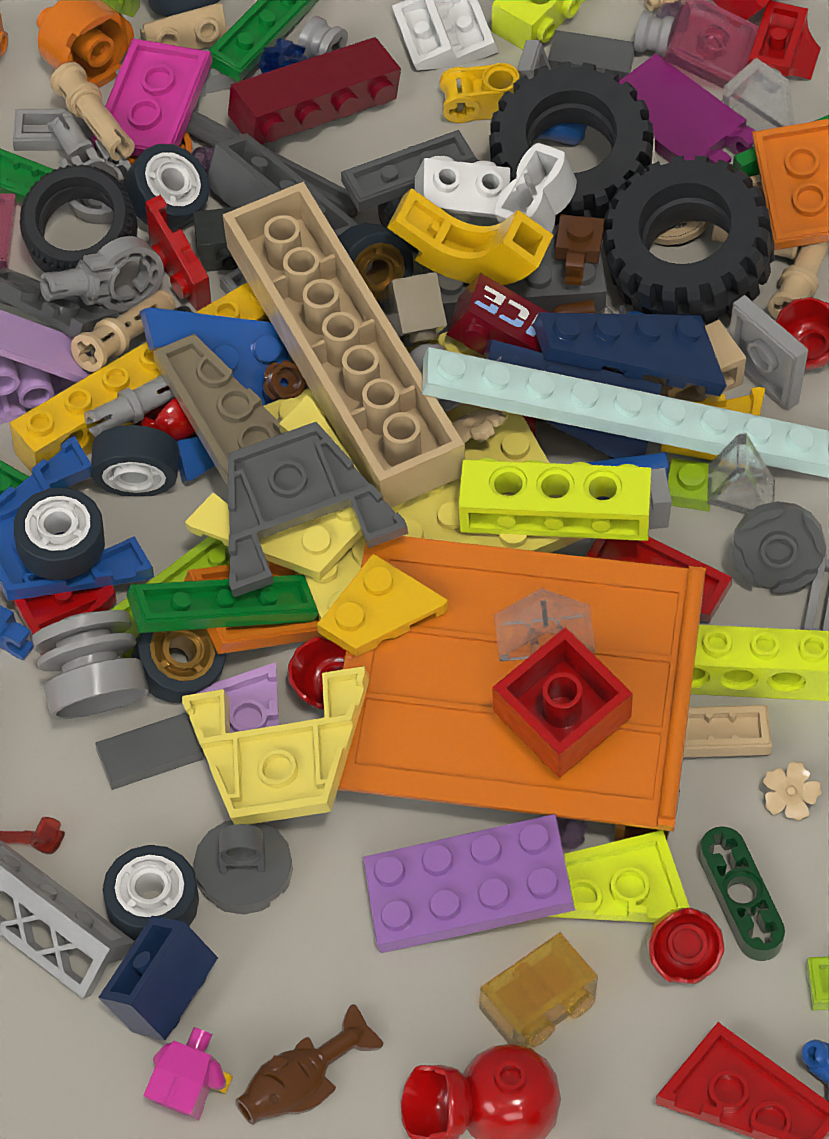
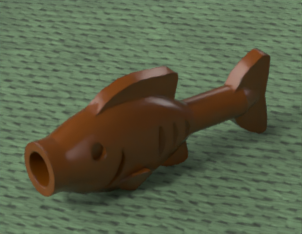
(297, 1079)

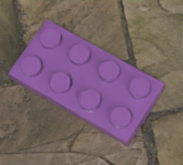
(468, 883)

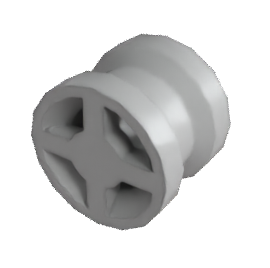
(653, 33)
(321, 38)

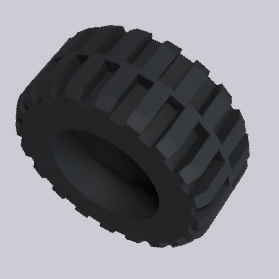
(583, 98)
(681, 194)

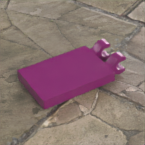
(686, 115)

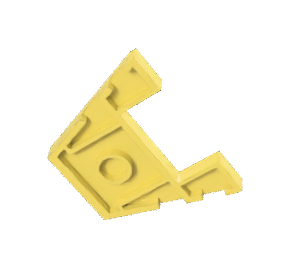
(306, 548)
(280, 767)

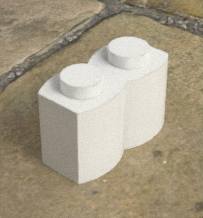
(541, 187)

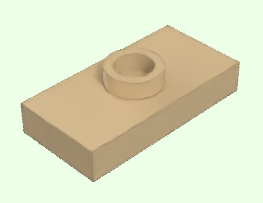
(728, 731)

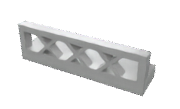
(67, 919)

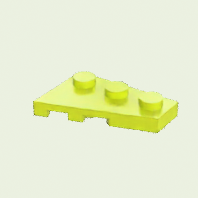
(625, 880)

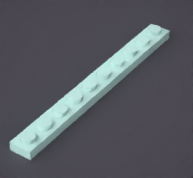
(620, 410)

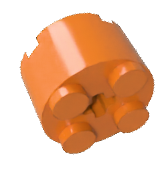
(84, 34)

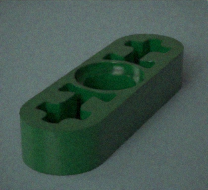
(739, 914)

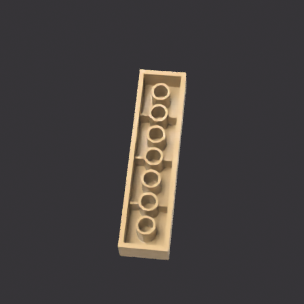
(344, 345)

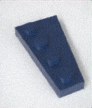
(635, 345)
(605, 443)

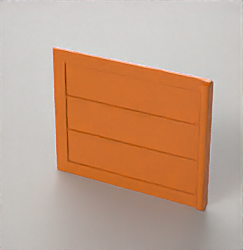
(430, 699)

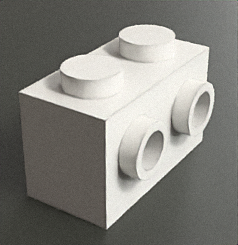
(463, 188)

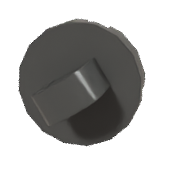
(778, 546)
(243, 866)

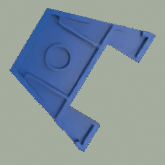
(240, 343)
(117, 564)

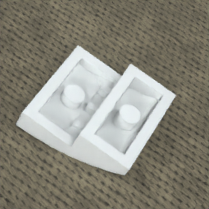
(444, 32)

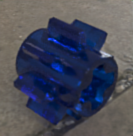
(280, 56)

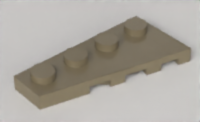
(213, 400)

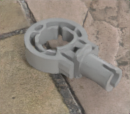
(82, 152)
(96, 274)

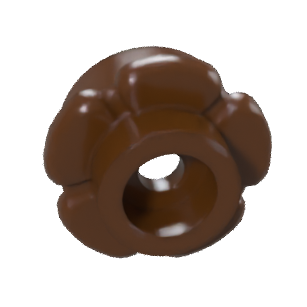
(288, 371)

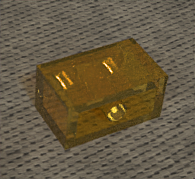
(539, 993)

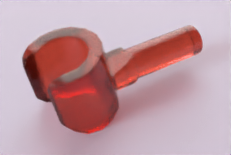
(44, 839)

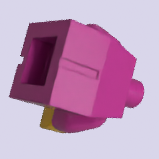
(185, 1075)

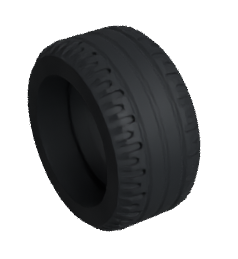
(60, 188)

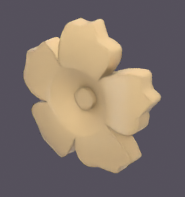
(478, 424)
(791, 791)

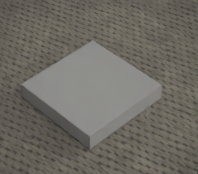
(771, 353)

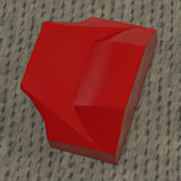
(786, 41)

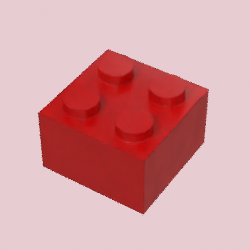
(562, 701)

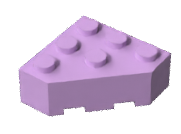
(33, 365)

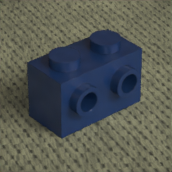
(158, 977)

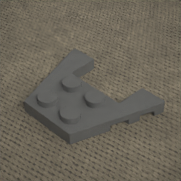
(289, 484)

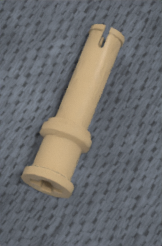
(85, 101)
(800, 278)
(118, 329)

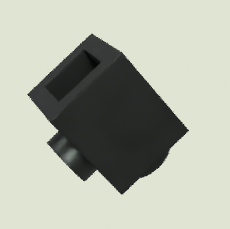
(212, 240)

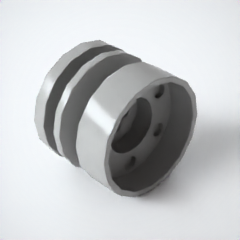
(87, 654)

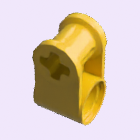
(479, 90)

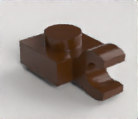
(578, 242)

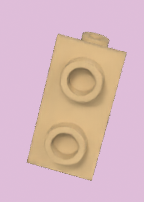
(189, 29)

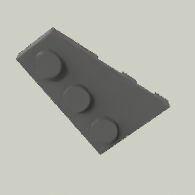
(65, 314)

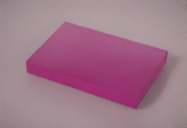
(157, 92)

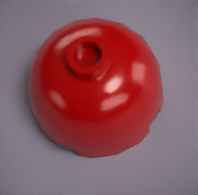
(512, 1094)

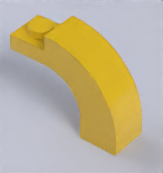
(465, 250)

